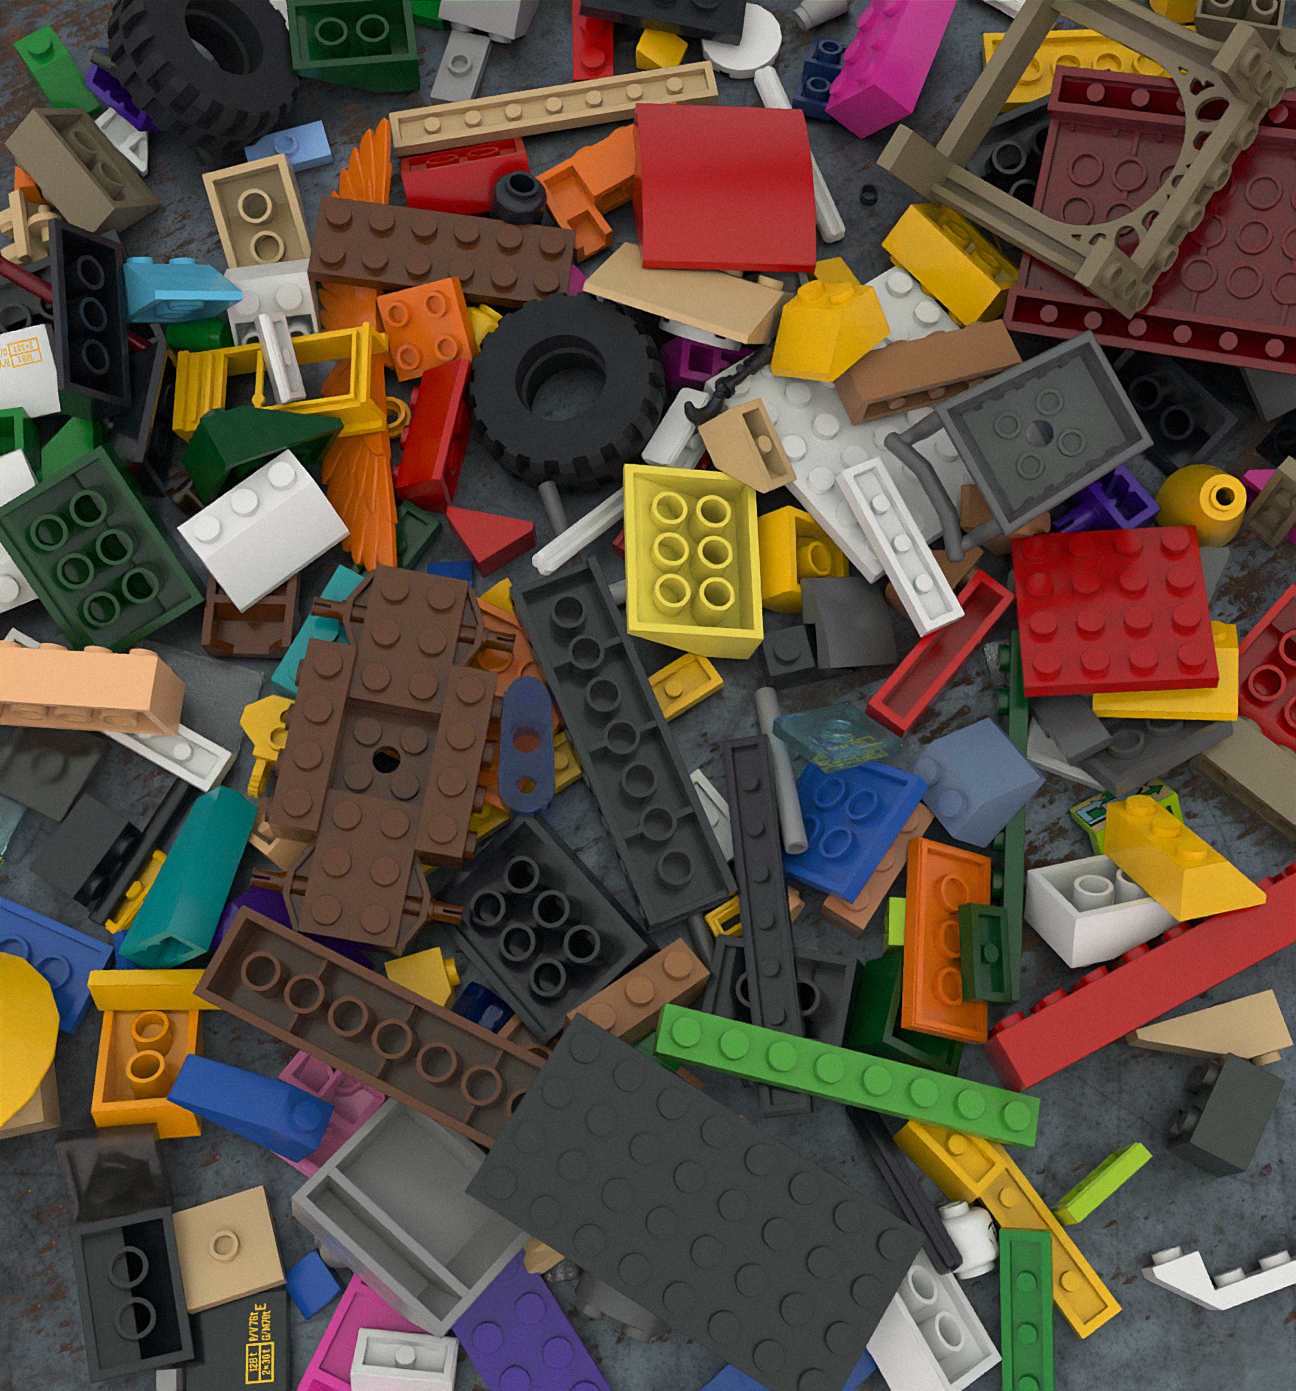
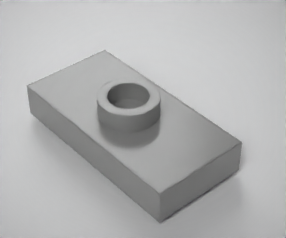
(461, 68)

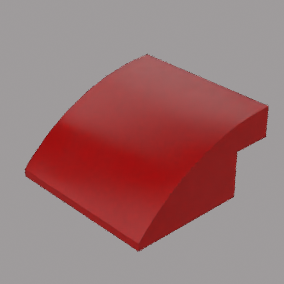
(723, 188)

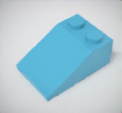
(175, 291)

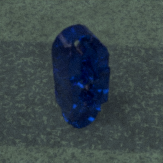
(526, 713)

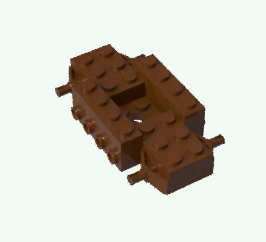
(397, 690)

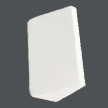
(279, 357)
(676, 439)
(403, 1361)

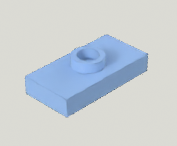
(303, 144)

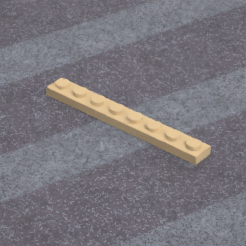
(549, 108)

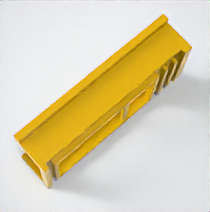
(203, 379)

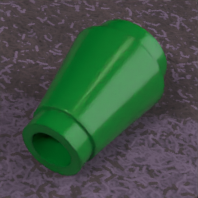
(200, 335)

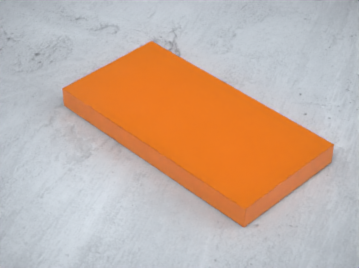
(938, 883)

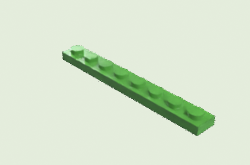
(846, 1076)

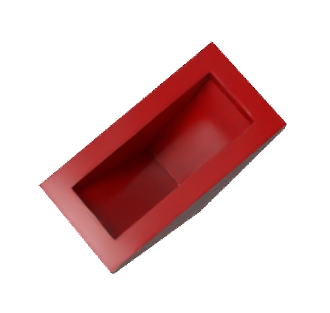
(489, 538)

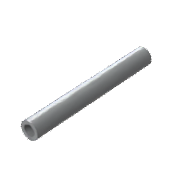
(787, 797)

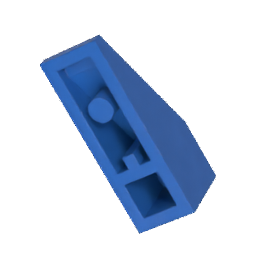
(253, 1106)

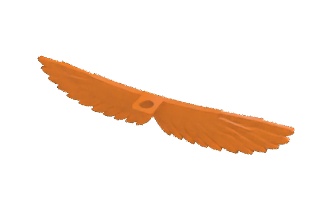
(359, 465)

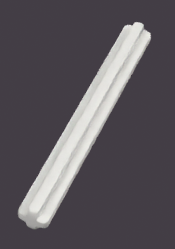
(826, 213)

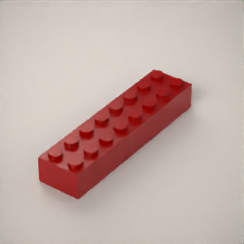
(1141, 986)

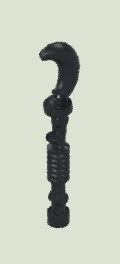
(726, 385)

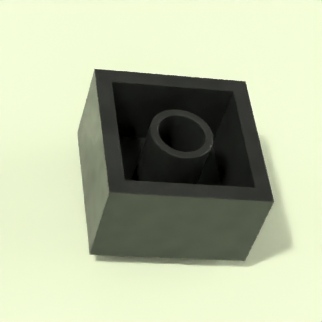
(1223, 1115)

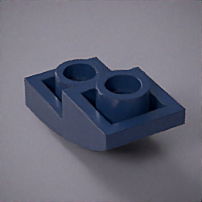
(820, 70)

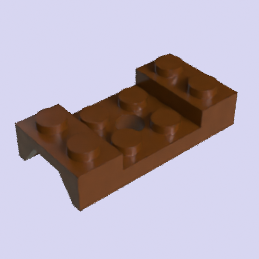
(260, 631)

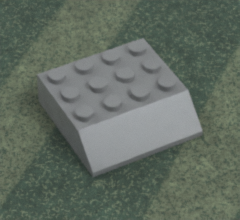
(402, 1218)

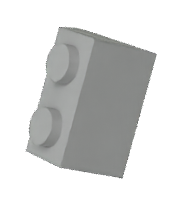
(500, 18)

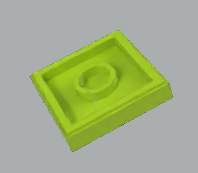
(1100, 1184)

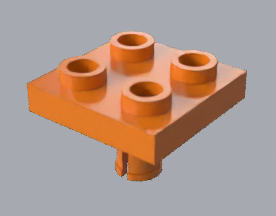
(427, 327)

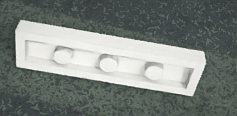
(899, 546)

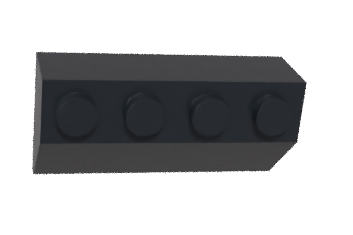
(89, 323)

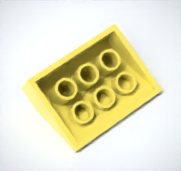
(692, 560)

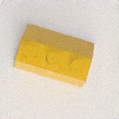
(952, 262)
(1186, 704)
(1173, 861)

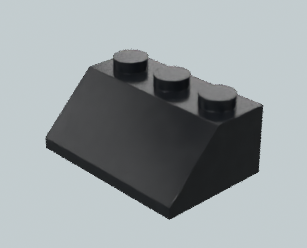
(1180, 407)
(145, 433)
(131, 1294)

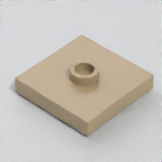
(228, 1249)

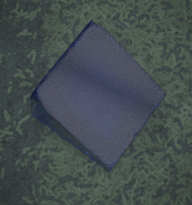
(483, 1007)

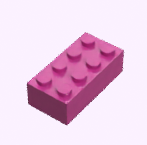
(887, 63)

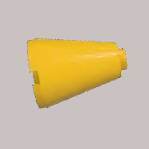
(1203, 498)

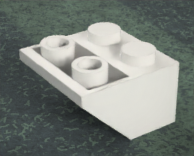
(272, 290)

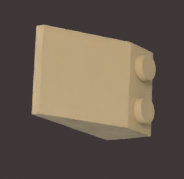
(259, 212)

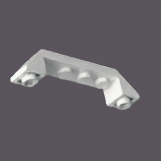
(1189, 1278)

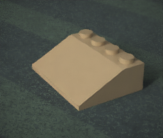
(699, 298)

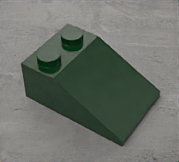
(355, 43)
(244, 439)

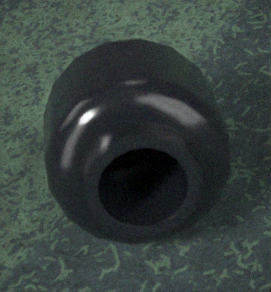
(518, 199)

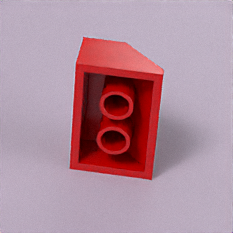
(460, 177)
(435, 438)

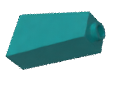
(192, 883)

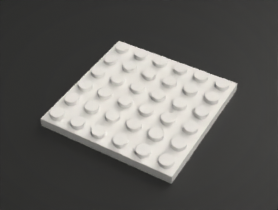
(825, 442)

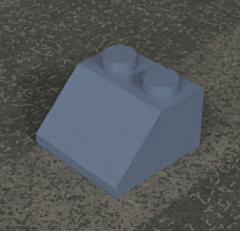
(976, 781)

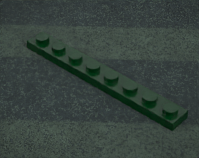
(1010, 841)

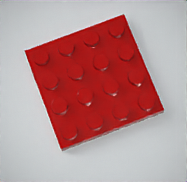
(1113, 612)

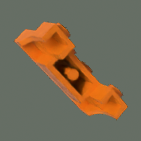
(591, 186)

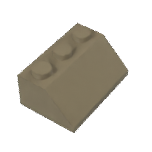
(80, 170)

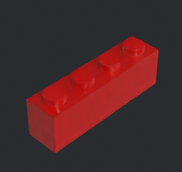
(940, 657)

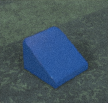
(313, 1284)

